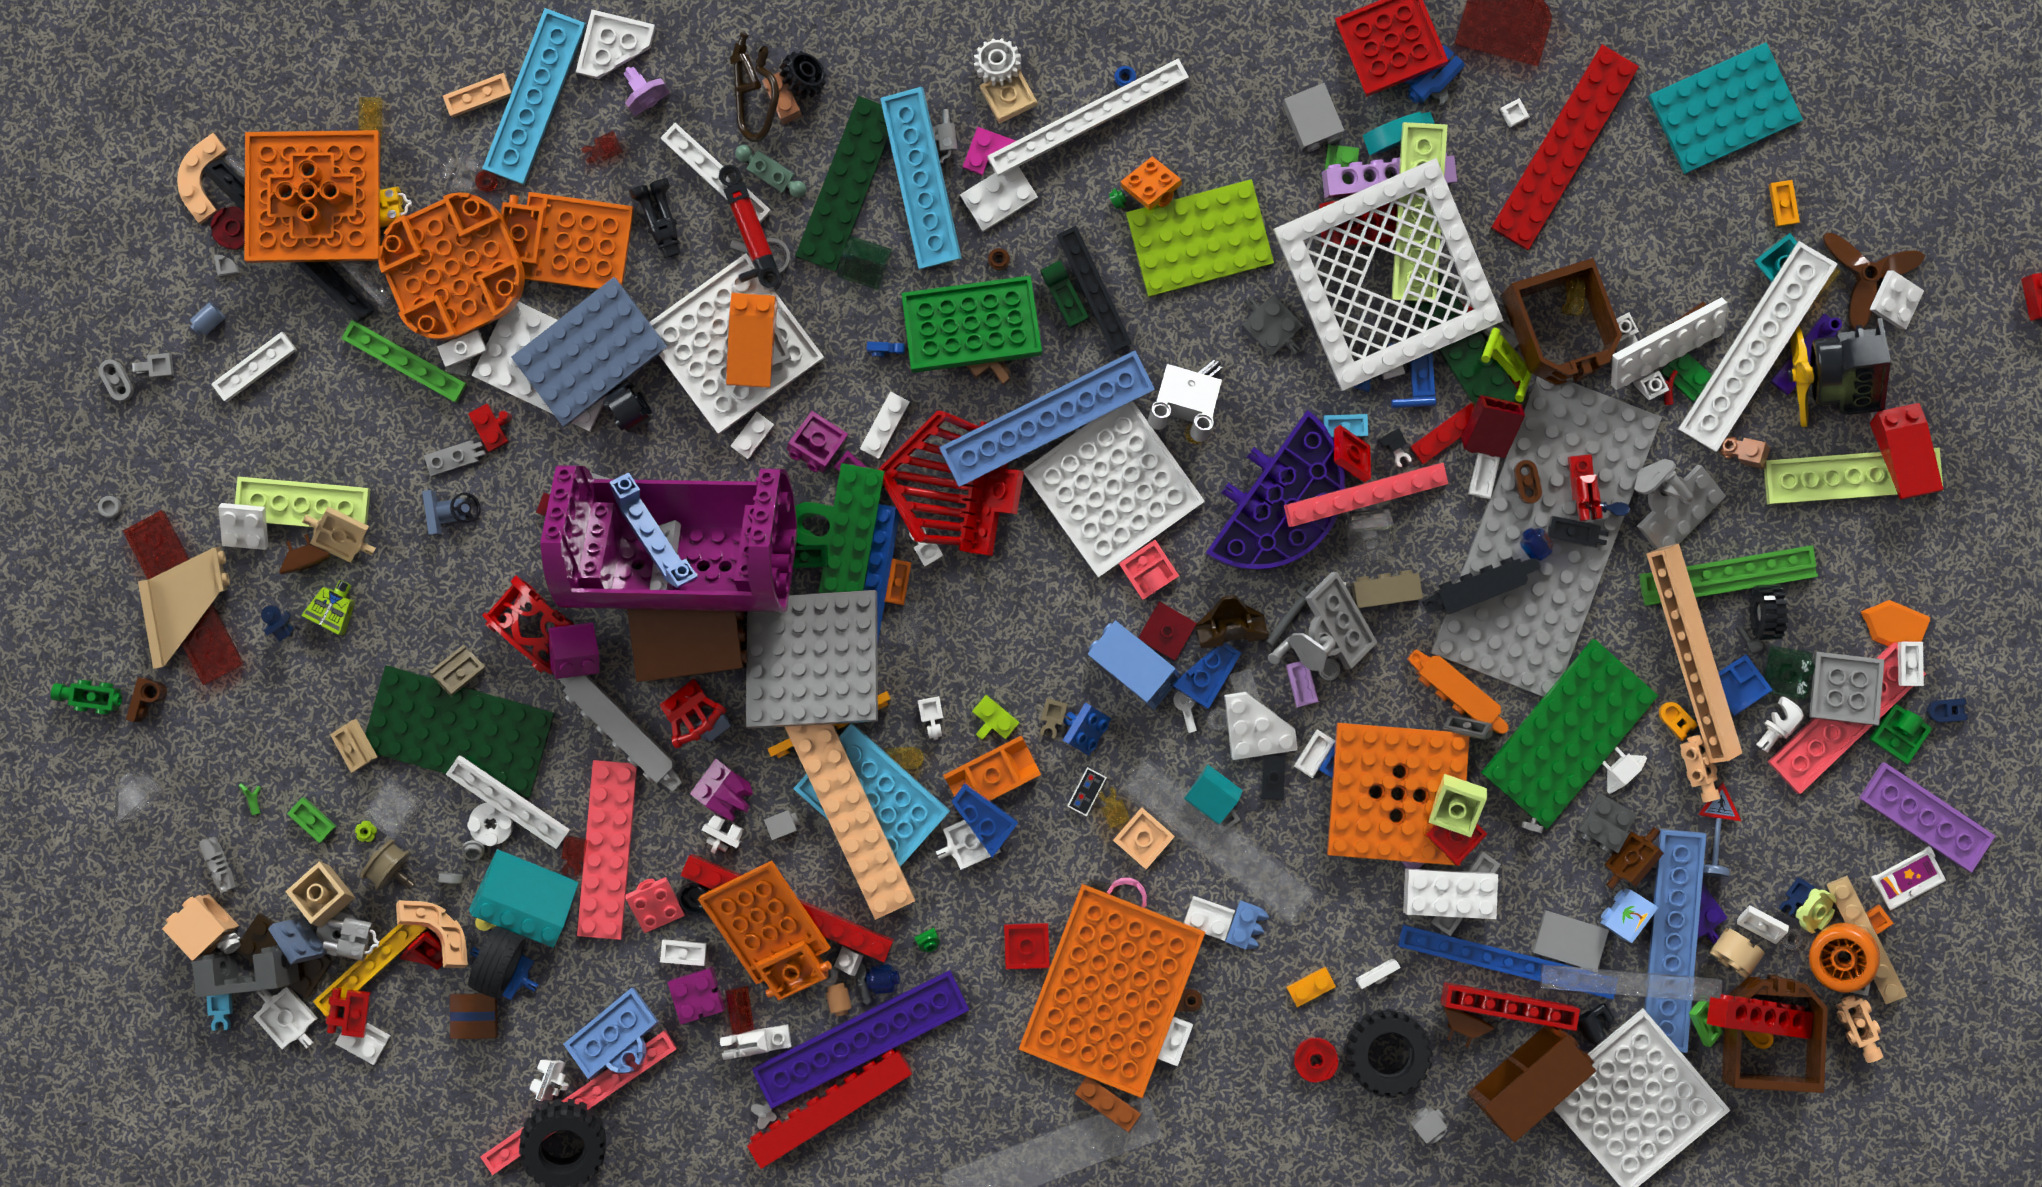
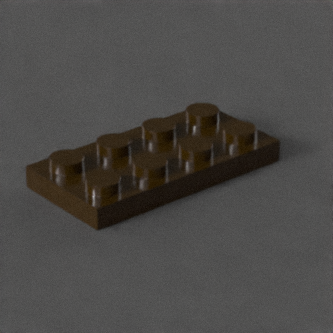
(259, 937)

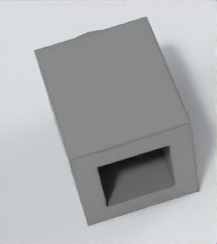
(782, 824)

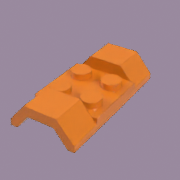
(996, 770)

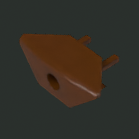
(302, 557)
(1466, 1024)

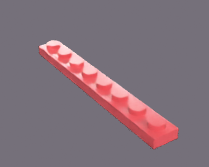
(1365, 494)

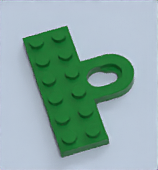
(850, 530)

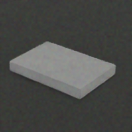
(1570, 940)

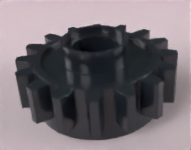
(803, 74)

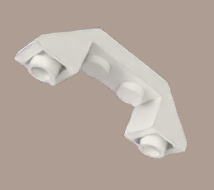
(1648, 385)

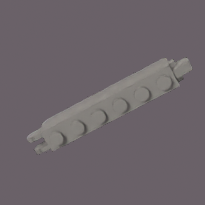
(622, 729)

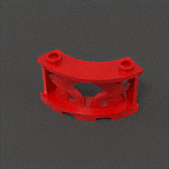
(524, 594)

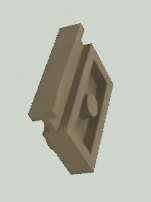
(457, 670)

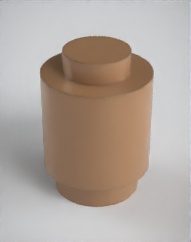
(838, 999)

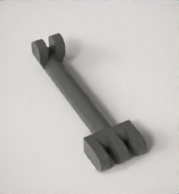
(1272, 641)

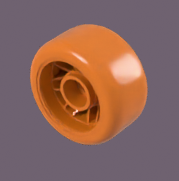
(1836, 972)

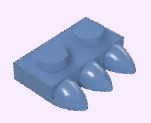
(1245, 925)

